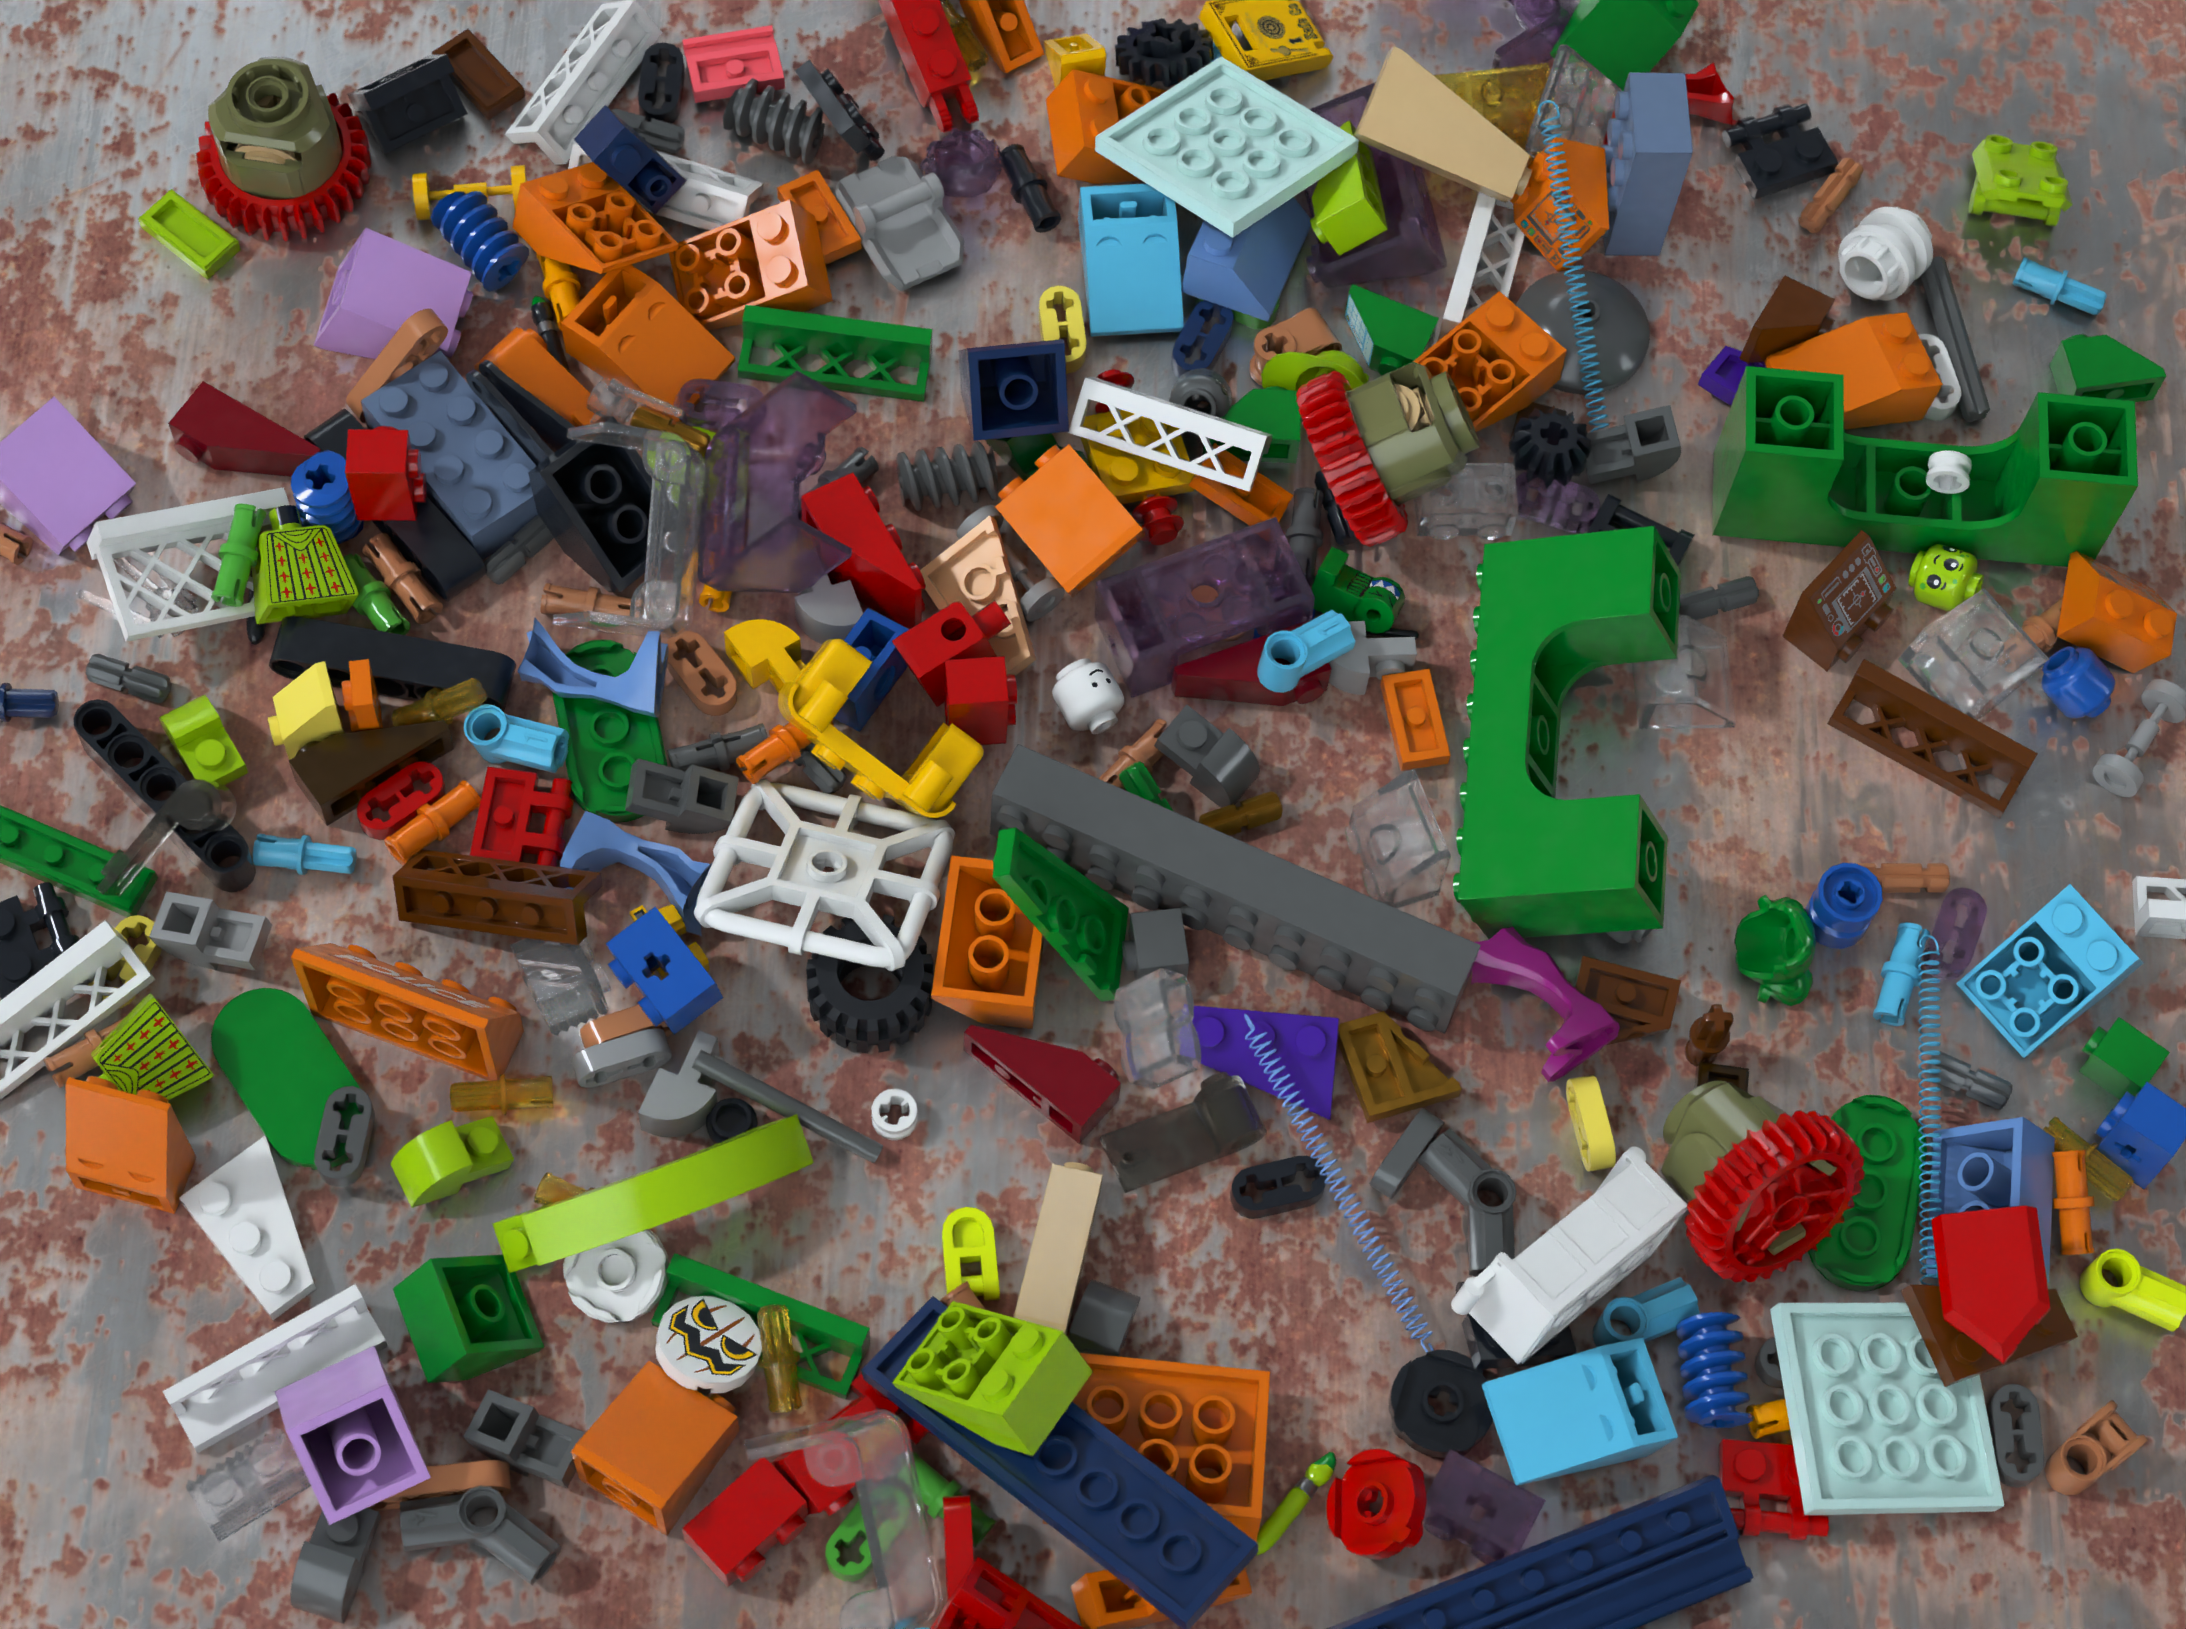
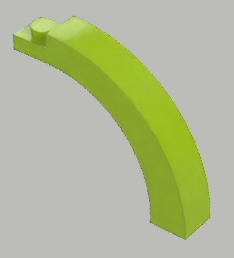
(654, 1195)

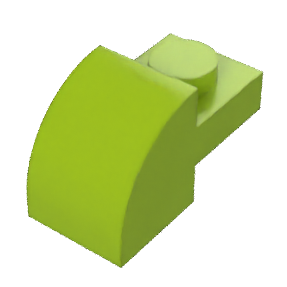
(203, 742)
(447, 1157)

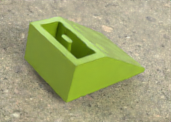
(996, 1375)

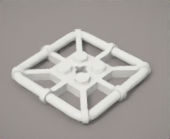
(799, 877)

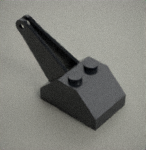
(585, 492)

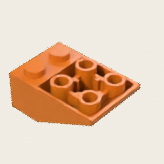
(1080, 111)
(587, 221)
(753, 261)
(642, 337)
(1497, 361)
(125, 1144)

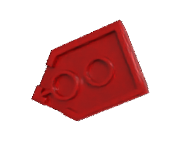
(1992, 1275)

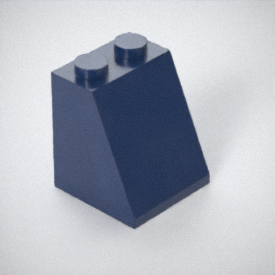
(1015, 389)

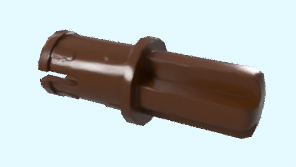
(1709, 1035)

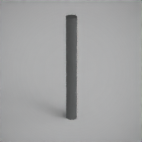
(787, 1106)

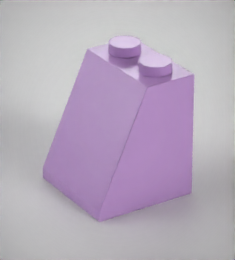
(384, 286)
(60, 478)
(351, 1435)

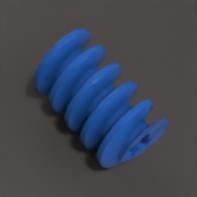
(480, 238)
(324, 495)
(1710, 1370)

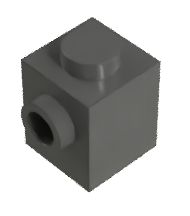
(1156, 943)

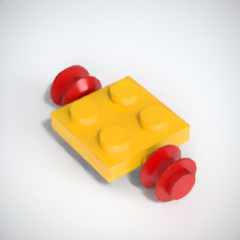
(1136, 477)

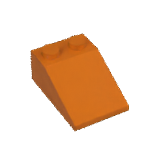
(1882, 367)

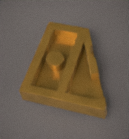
(1389, 1069)

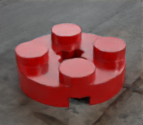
(1402, 1510)

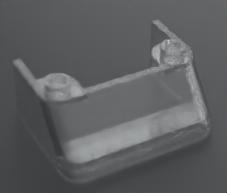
(675, 517)
(879, 1458)

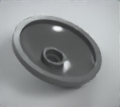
(1617, 320)

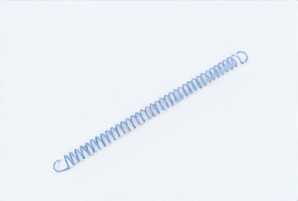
(1333, 1172)

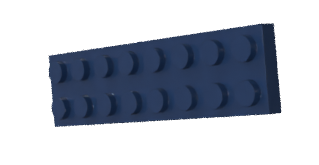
(1093, 1494)

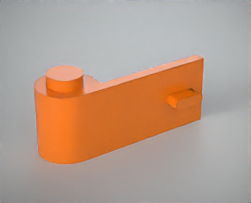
(525, 360)

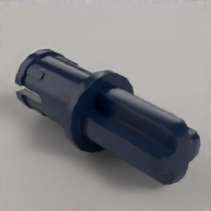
(27, 703)

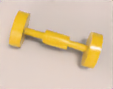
(423, 195)

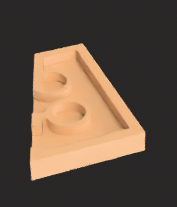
(976, 574)

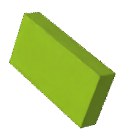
(189, 234)

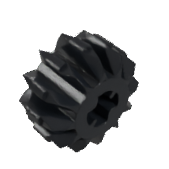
(1550, 447)

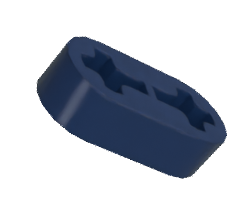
(1193, 336)

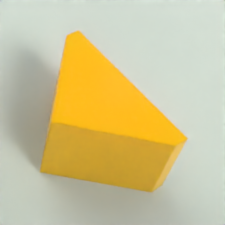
(1074, 52)

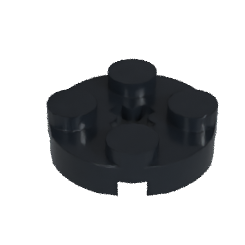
(1415, 1419)

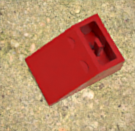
(876, 566)

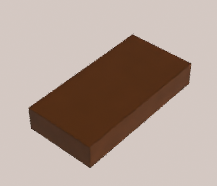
(480, 75)

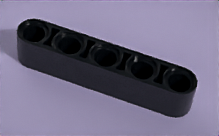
(431, 541)
(400, 663)
(149, 779)

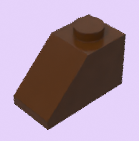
(1789, 318)

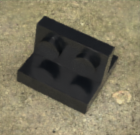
(409, 102)

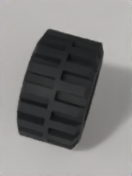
(863, 1020)

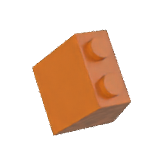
(1069, 518)
(655, 1446)

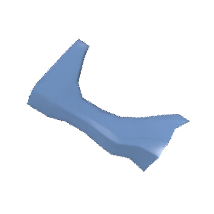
(635, 690)
(602, 843)

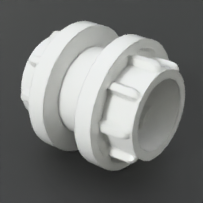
(1885, 253)

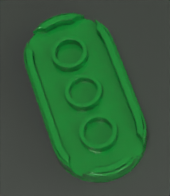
(605, 736)
(281, 1070)
(1880, 1227)

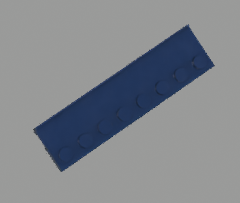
(1593, 1577)

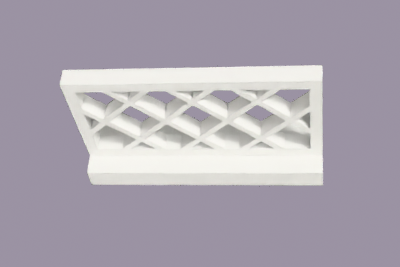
(168, 529)

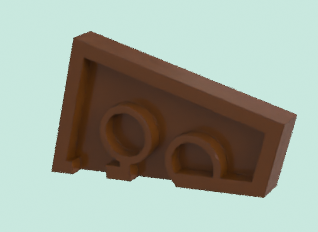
(1961, 1357)

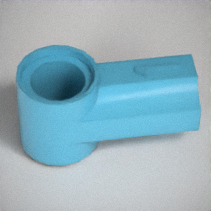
(1304, 649)
(518, 739)
(1648, 1313)

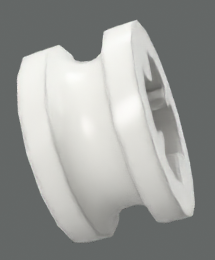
(1949, 472)
(883, 1103)

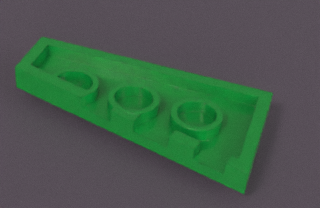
(1066, 908)

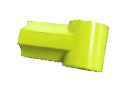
(2138, 1289)

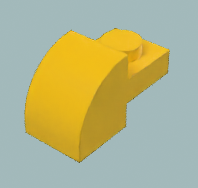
(764, 652)

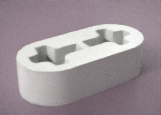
(1946, 373)

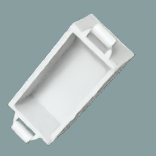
(1575, 1261)

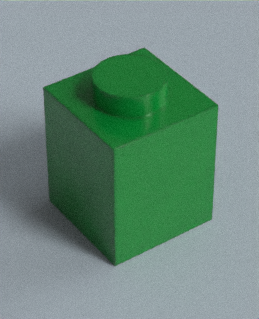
(2121, 1058)

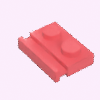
(729, 60)

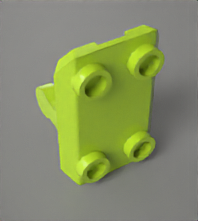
(2019, 180)

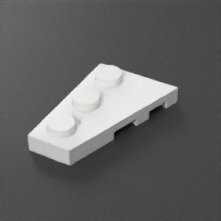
(253, 1228)

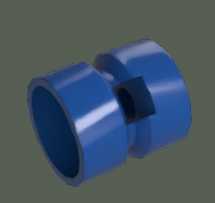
(1844, 905)

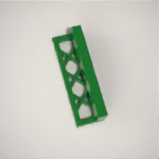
(839, 338)
(806, 1321)

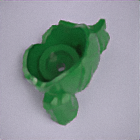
(1777, 949)

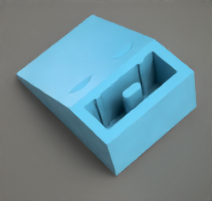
(1130, 260)
(2049, 972)
(1580, 1412)

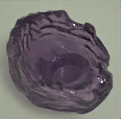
(963, 163)

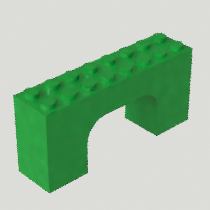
(2031, 498)
(1540, 625)

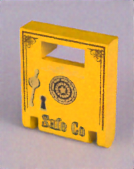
(1277, 30)

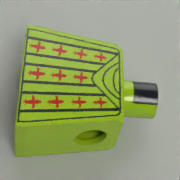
(299, 571)
(150, 1054)

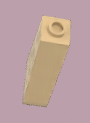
(1437, 130)
(1059, 1246)

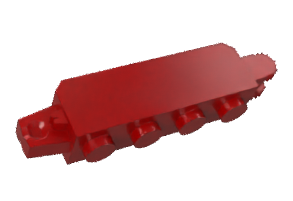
(931, 57)

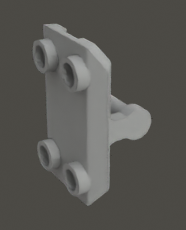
(901, 221)

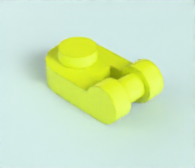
(970, 1239)

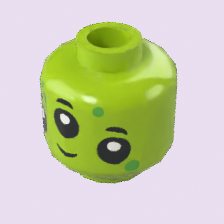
(1944, 577)

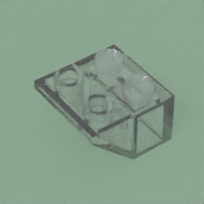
(1583, 101)

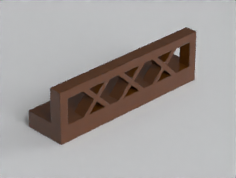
(1939, 724)
(495, 896)

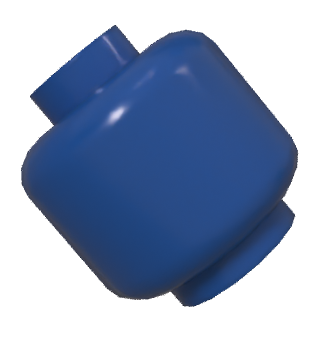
(2078, 682)

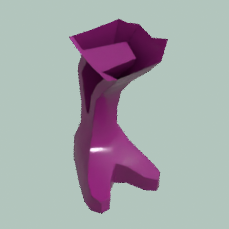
(1586, 1025)

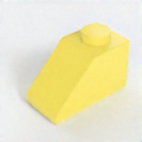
(305, 711)

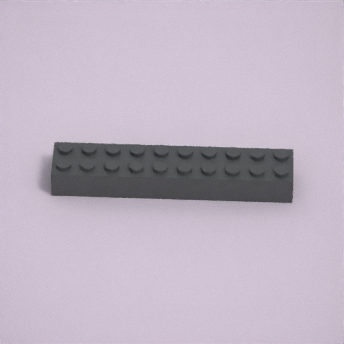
(1236, 890)

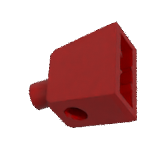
(948, 636)

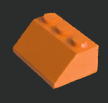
(986, 950)

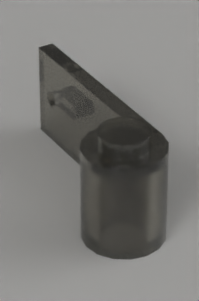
(193, 805)
(1209, 1128)

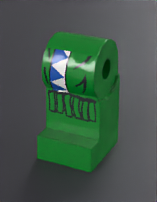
(1356, 593)

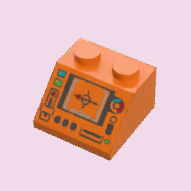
(1589, 194)
(2114, 615)

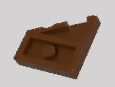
(1634, 998)

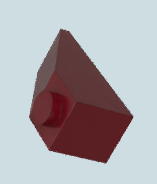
(235, 437)
(1234, 678)
(1050, 1077)

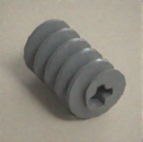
(775, 121)
(947, 475)

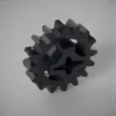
(1163, 51)

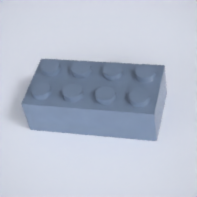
(1646, 161)
(468, 456)

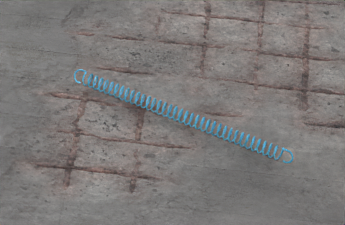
(1576, 276)
(1931, 1098)

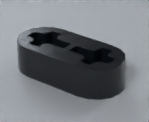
(652, 83)
(1281, 1198)

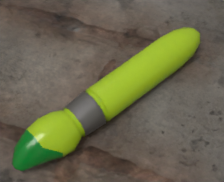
(1315, 1476)

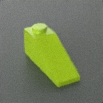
(1349, 201)

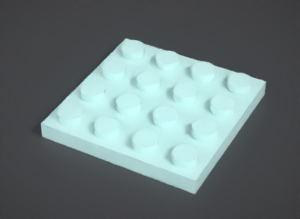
(1226, 146)
(1875, 1418)

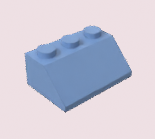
(1251, 267)
(1992, 1169)

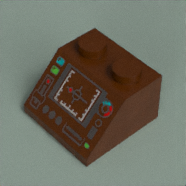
(1842, 604)

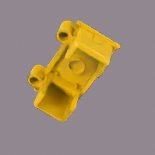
(819, 695)

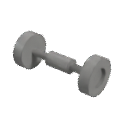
(1039, 597)
(2119, 773)

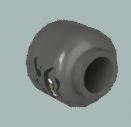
(1210, 387)

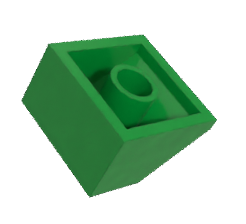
(466, 1316)

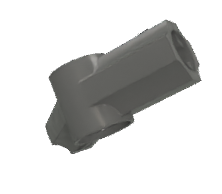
(1463, 1176)
(509, 1538)

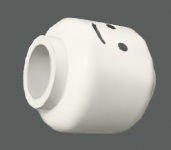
(1088, 696)

